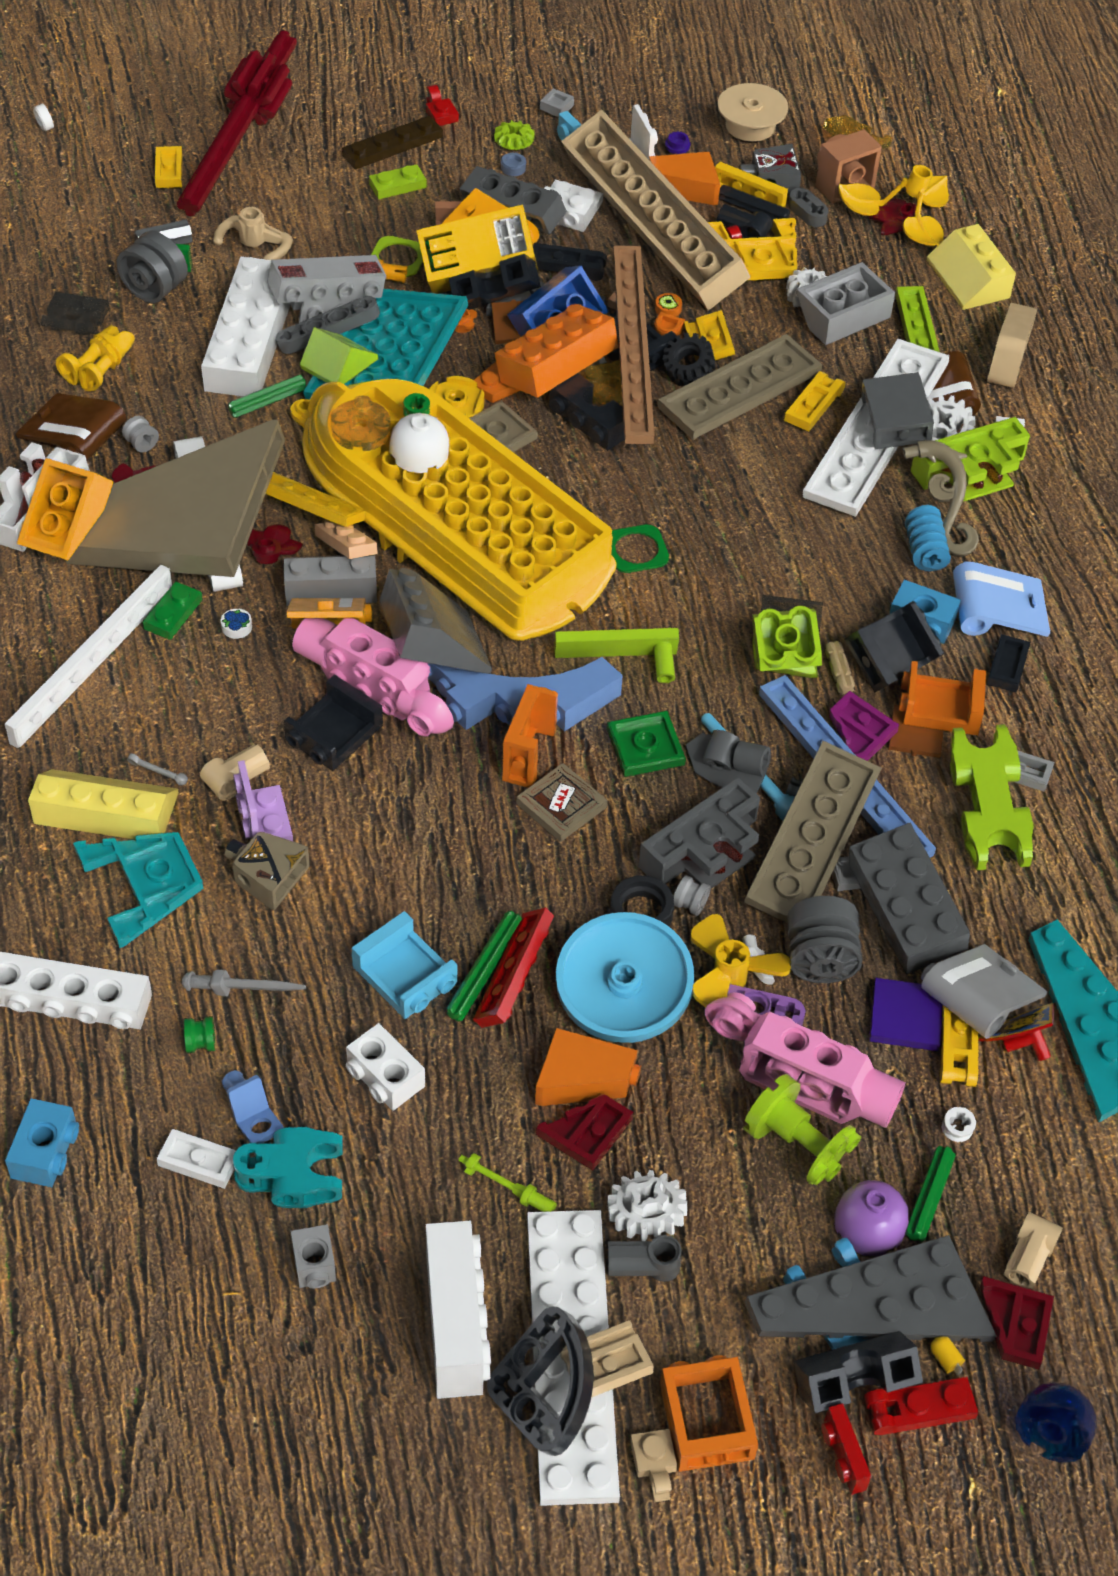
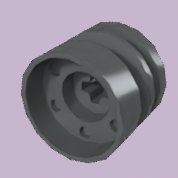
(824, 939)

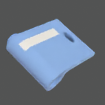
(999, 598)

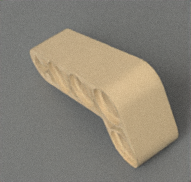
(1011, 345)

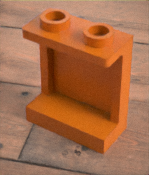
(943, 701)
(520, 749)

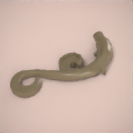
(956, 494)

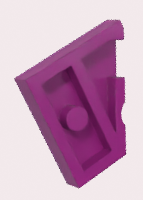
(861, 725)

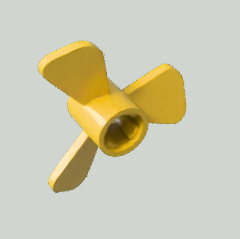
(731, 961)

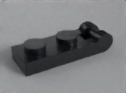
(558, 257)

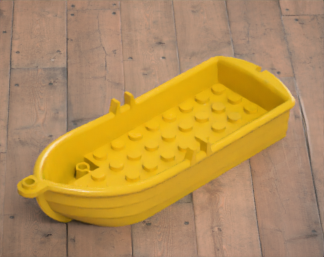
(476, 523)

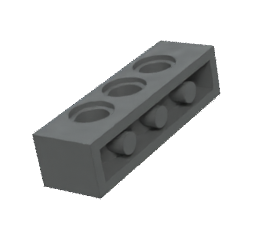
(540, 205)

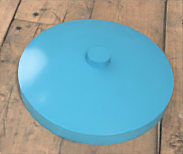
(625, 977)

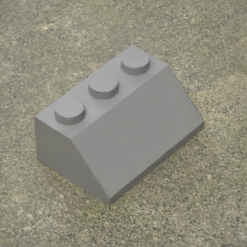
(845, 303)
(330, 577)

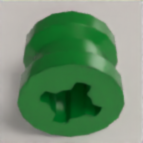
(199, 1034)

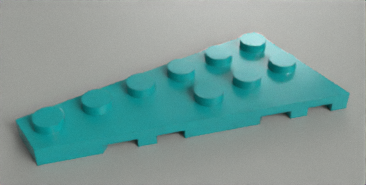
(1086, 1011)

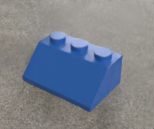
(564, 289)

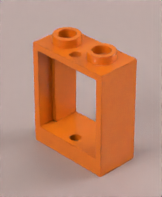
(716, 1449)

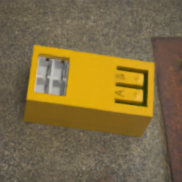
(473, 244)

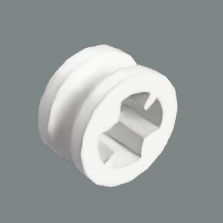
(966, 1117)

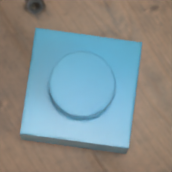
(566, 124)

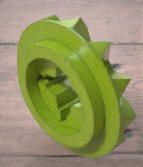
(514, 135)

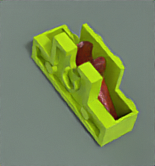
(990, 455)

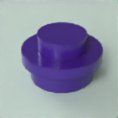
(677, 143)

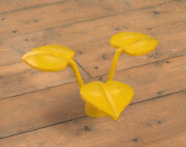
(921, 185)

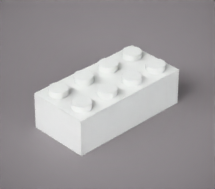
(457, 1309)

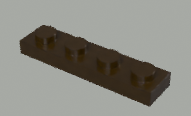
(392, 142)

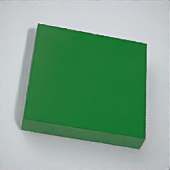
(646, 743)

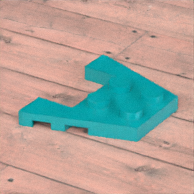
(157, 872)

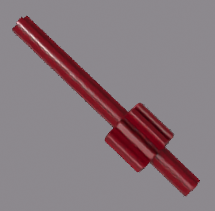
(254, 93)

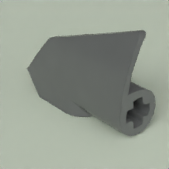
(724, 758)

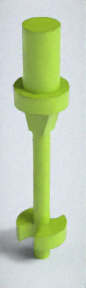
(527, 1194)

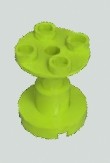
(780, 1113)

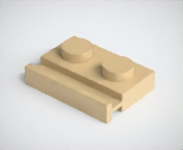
(616, 1358)

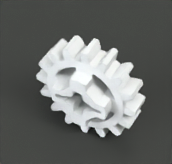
(951, 417)
(647, 1205)

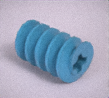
(927, 538)

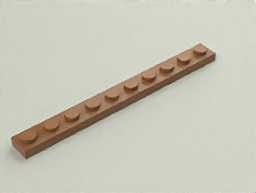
(633, 346)

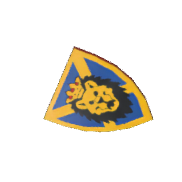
(1026, 1031)

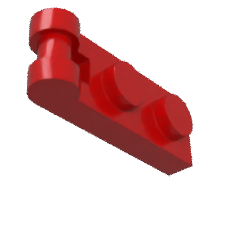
(921, 1406)

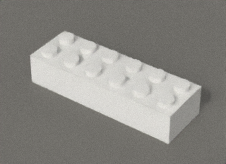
(244, 332)

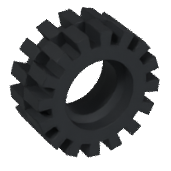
(686, 347)

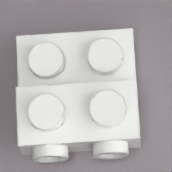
(579, 202)

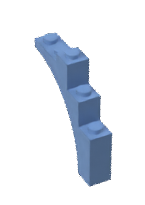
(477, 695)

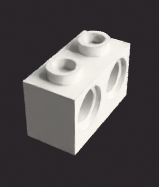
(391, 1063)

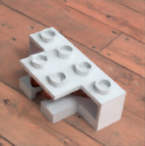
(19, 488)

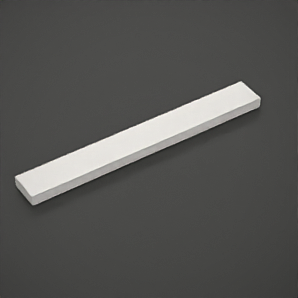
(87, 657)

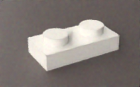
(197, 1158)

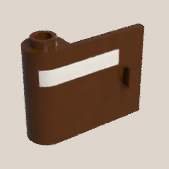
(958, 382)
(74, 423)

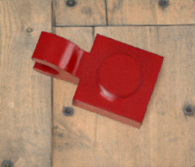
(440, 110)

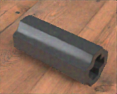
(177, 231)

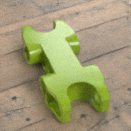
(993, 816)

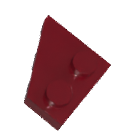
(587, 1130)

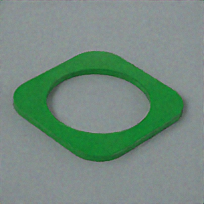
(651, 531)

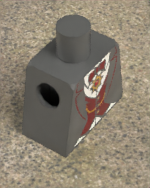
(776, 165)

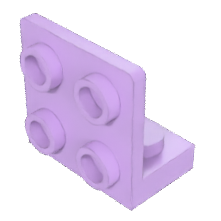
(261, 808)

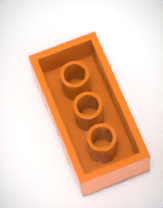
(556, 350)

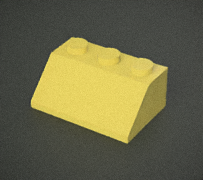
(972, 268)

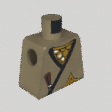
(268, 866)

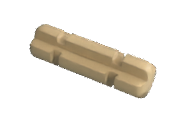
(839, 667)

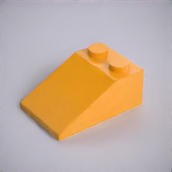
(63, 508)

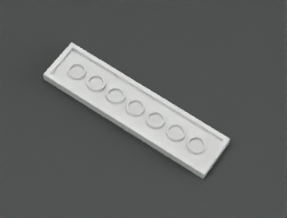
(852, 462)
(570, 1275)

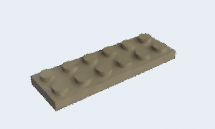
(739, 386)
(813, 831)

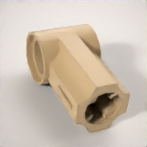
(219, 773)
(1033, 1246)

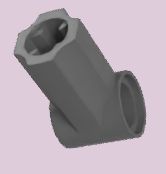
(639, 1258)

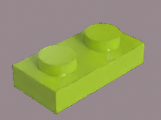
(397, 181)

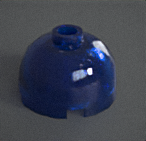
(1058, 1421)

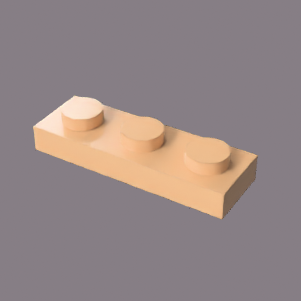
(346, 539)

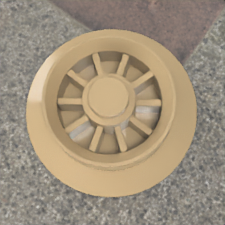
(752, 110)

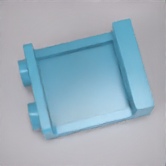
(403, 966)

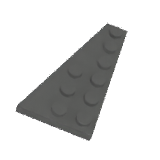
(906, 1291)

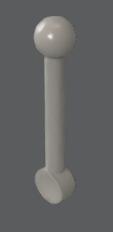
(180, 779)

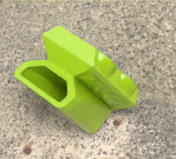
(787, 642)

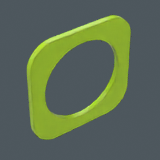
(392, 240)

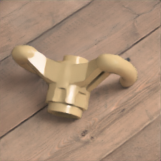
(254, 232)

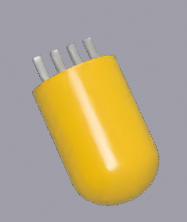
(947, 1354)

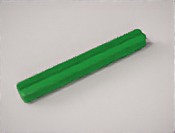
(483, 967)

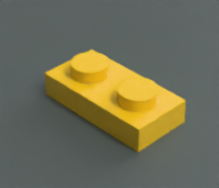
(168, 167)

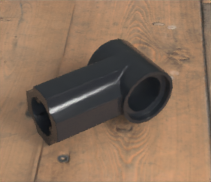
(750, 225)

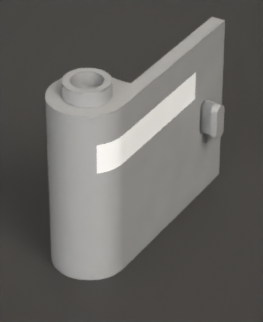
(980, 988)

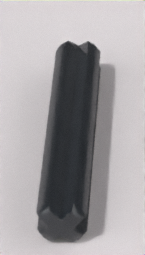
(752, 203)

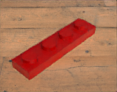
(513, 968)

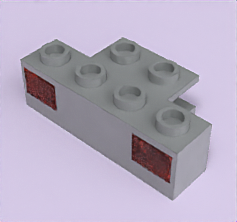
(325, 282)

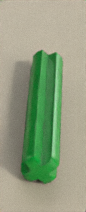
(266, 396)
(930, 1193)

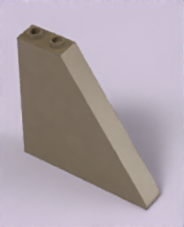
(188, 510)

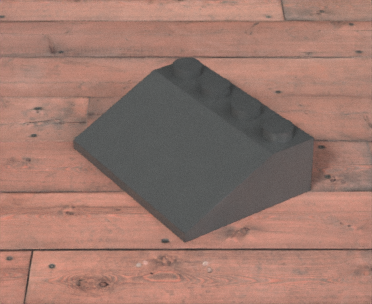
(430, 624)

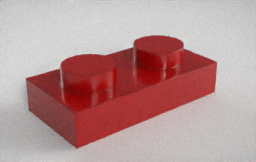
(850, 1463)

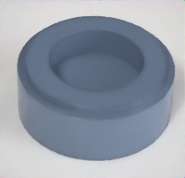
(513, 164)

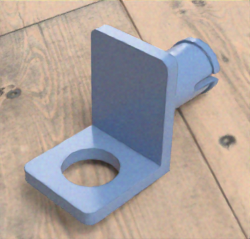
(250, 1106)

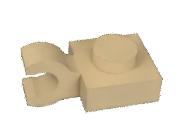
(655, 1458)

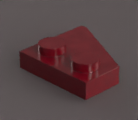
(1018, 1319)

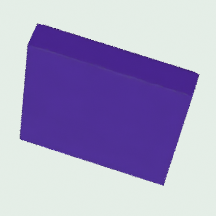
(905, 1015)

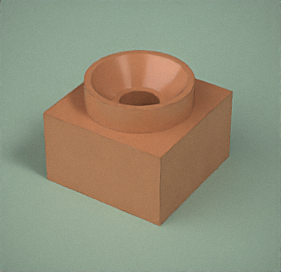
(847, 161)

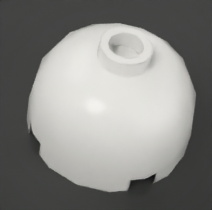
(419, 443)

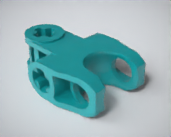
(286, 1165)

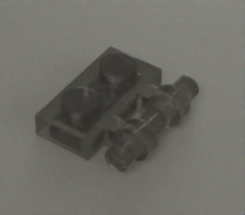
(75, 313)

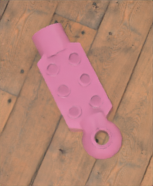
(375, 668)
(832, 1076)

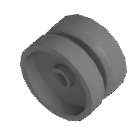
(152, 266)

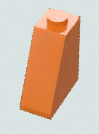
(691, 175)
(585, 1068)

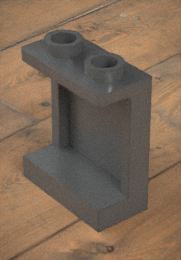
(898, 410)

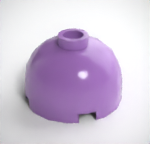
(872, 1217)

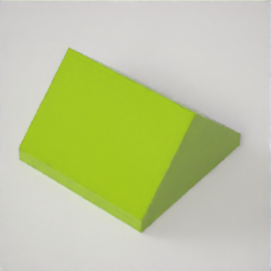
(335, 357)

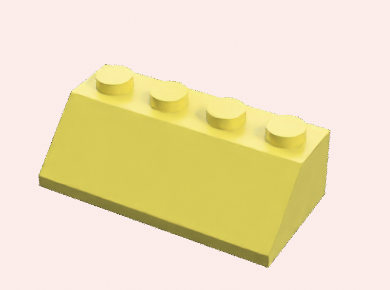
(100, 804)

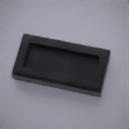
(1008, 663)

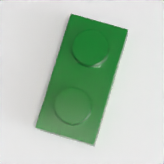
(172, 610)

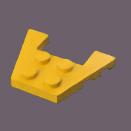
(766, 256)

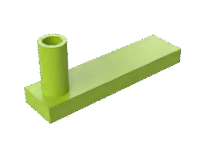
(624, 642)

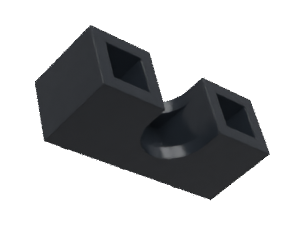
(512, 278)
(575, 403)
(880, 1361)

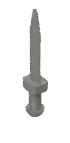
(221, 983)

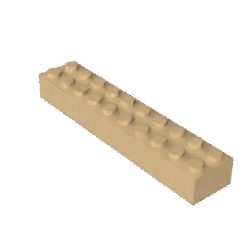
(656, 210)

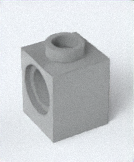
(309, 1243)

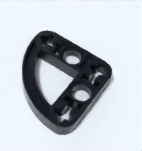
(523, 1378)

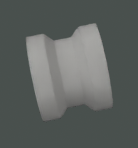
(140, 433)
(691, 895)

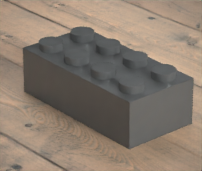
(908, 898)

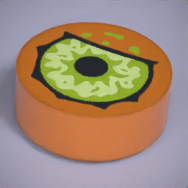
(668, 304)

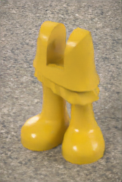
(108, 346)

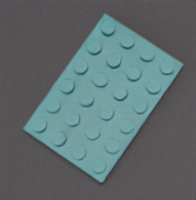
(405, 336)

